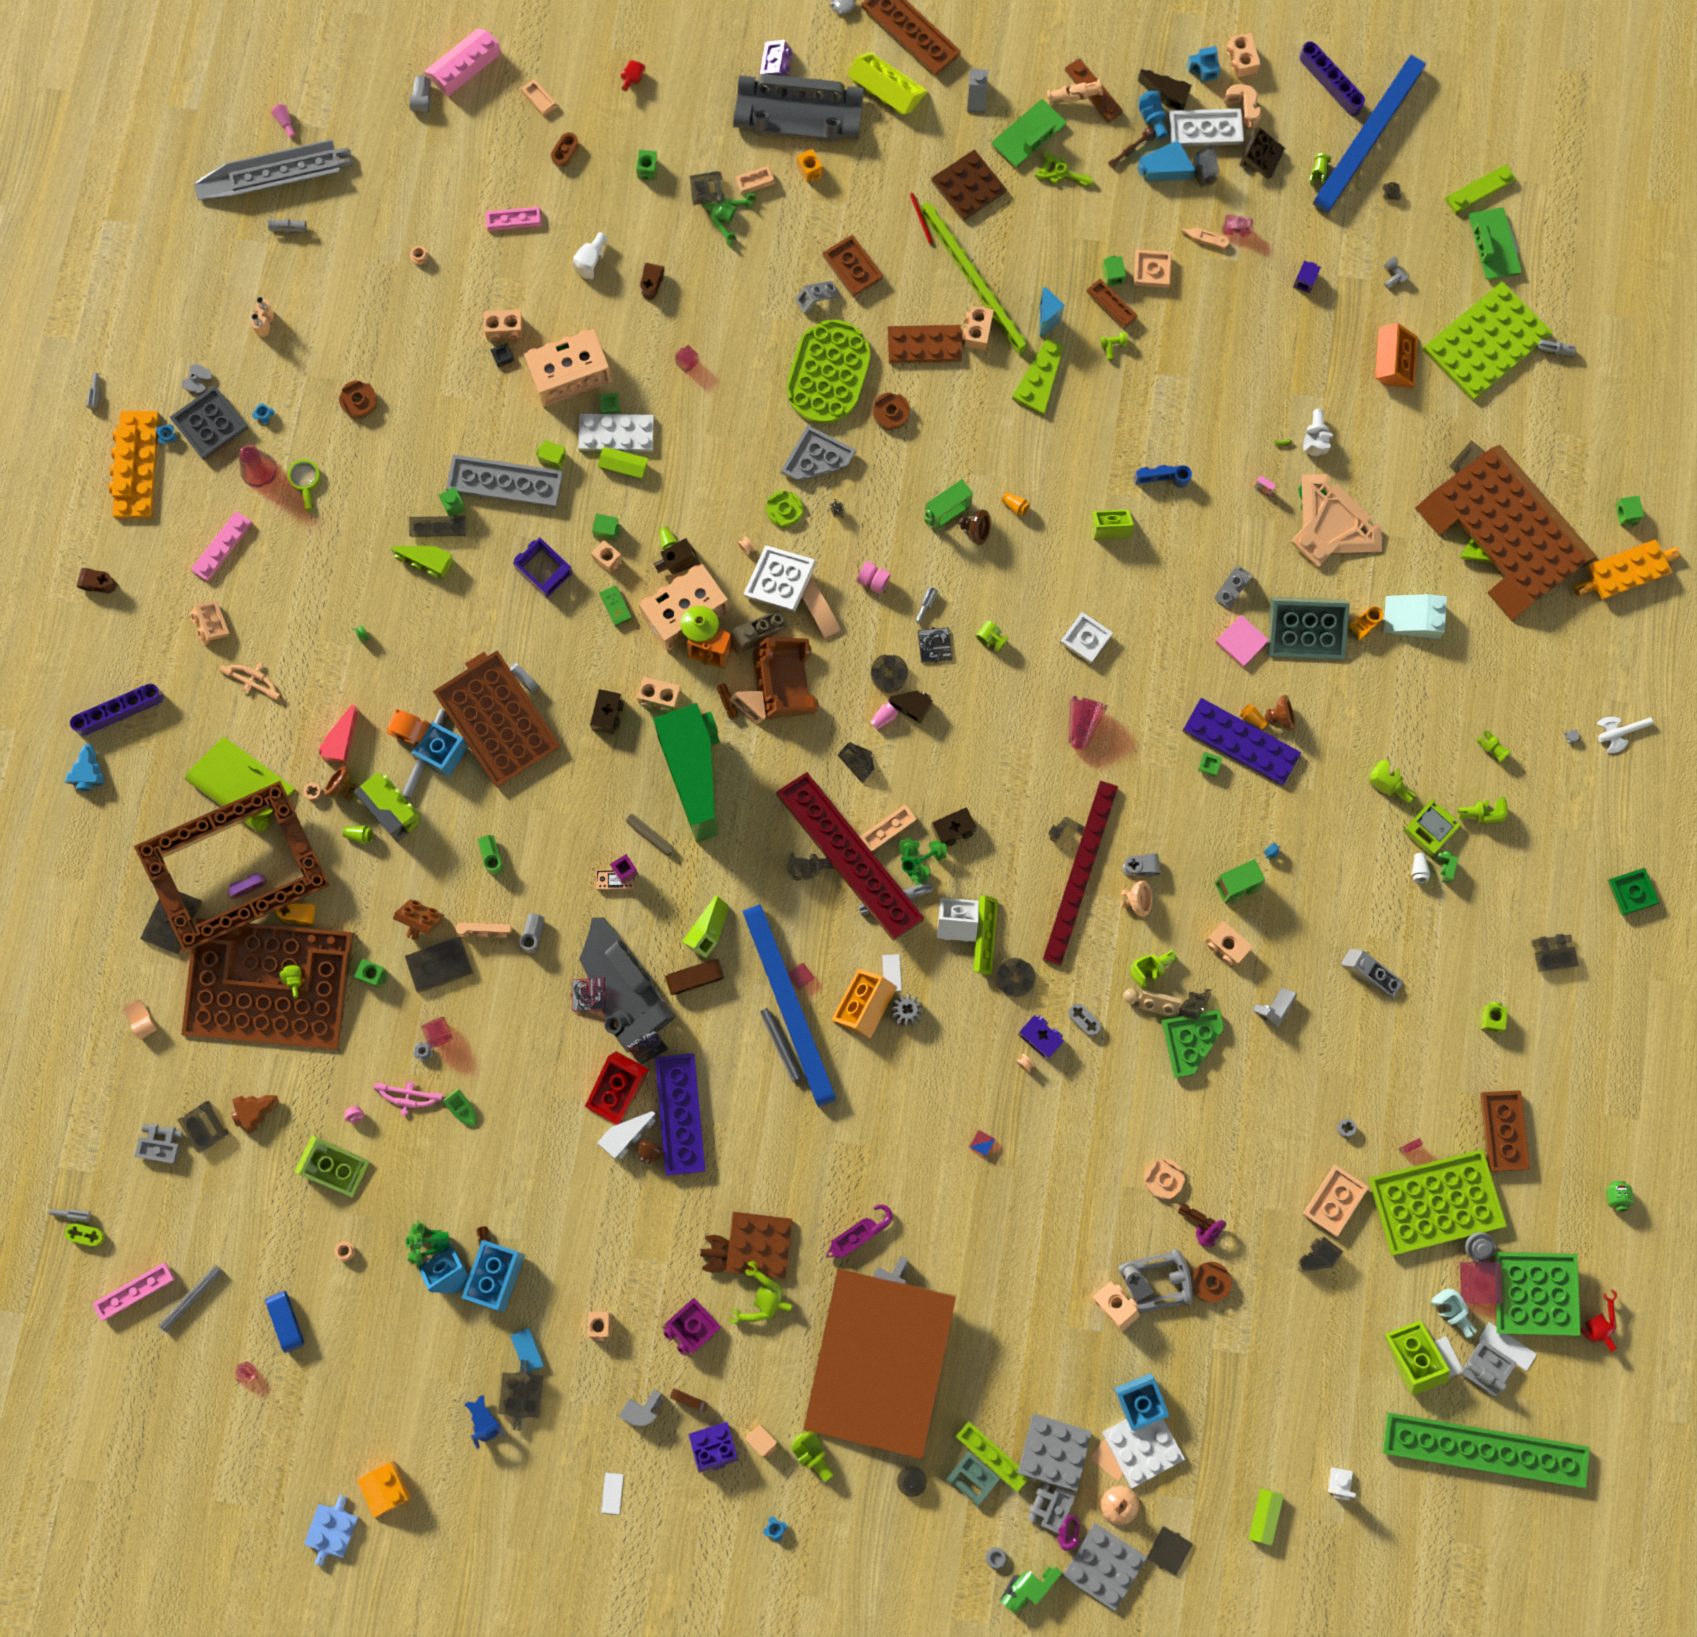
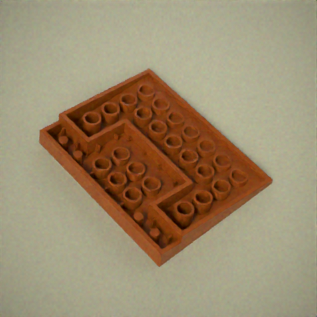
(239, 992)
(880, 1363)

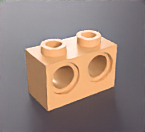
(1245, 55)
(503, 319)
(979, 328)
(661, 690)

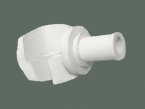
(588, 255)
(1317, 436)

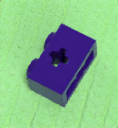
(1044, 1047)

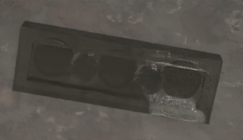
(437, 526)

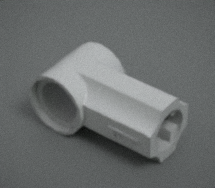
(420, 98)
(532, 932)

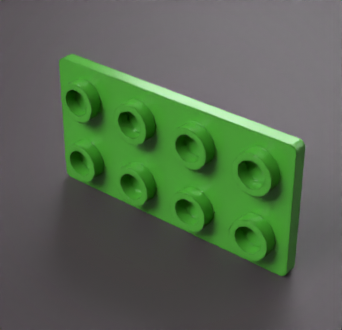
(1028, 133)
(1494, 243)

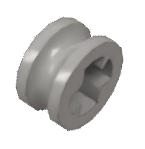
(1344, 1122)

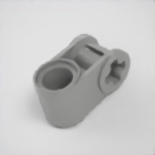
(1146, 865)
(1135, 1281)

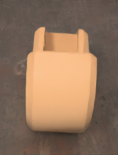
(1248, 97)

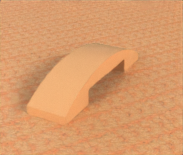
(820, 610)

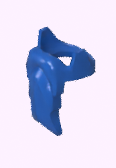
(485, 1425)

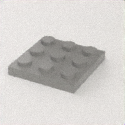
(1054, 1452)
(1104, 1566)

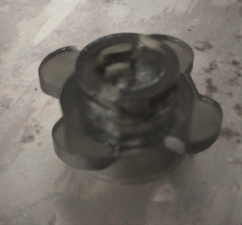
(1392, 186)
(837, 508)

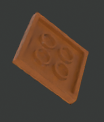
(759, 1240)

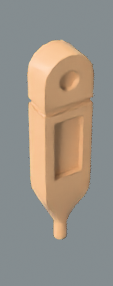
(1207, 238)

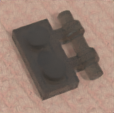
(1557, 958)

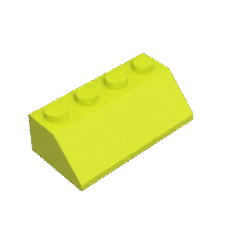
(886, 83)

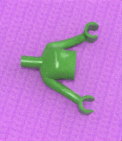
(725, 212)

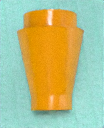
(1016, 504)
(1252, 716)

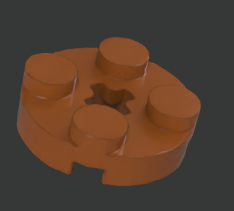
(362, 408)
(891, 421)
(1221, 1277)

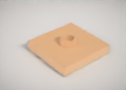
(1152, 268)

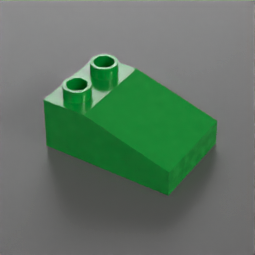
(687, 747)

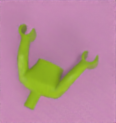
(767, 1299)

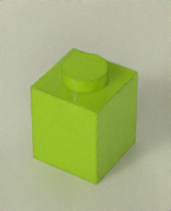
(551, 454)

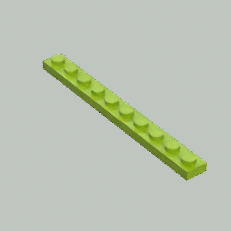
(970, 272)

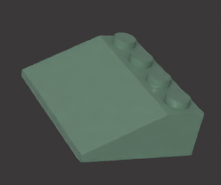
(1308, 627)

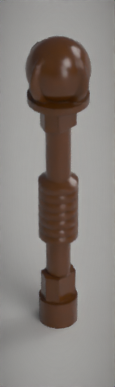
(1148, 134)

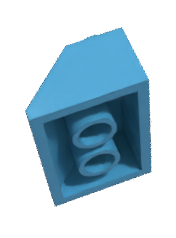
(493, 1276)

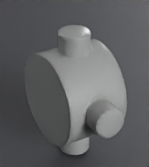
(1572, 736)

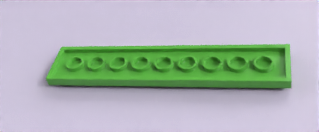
(1486, 1450)

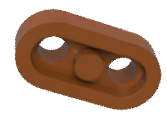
(564, 150)

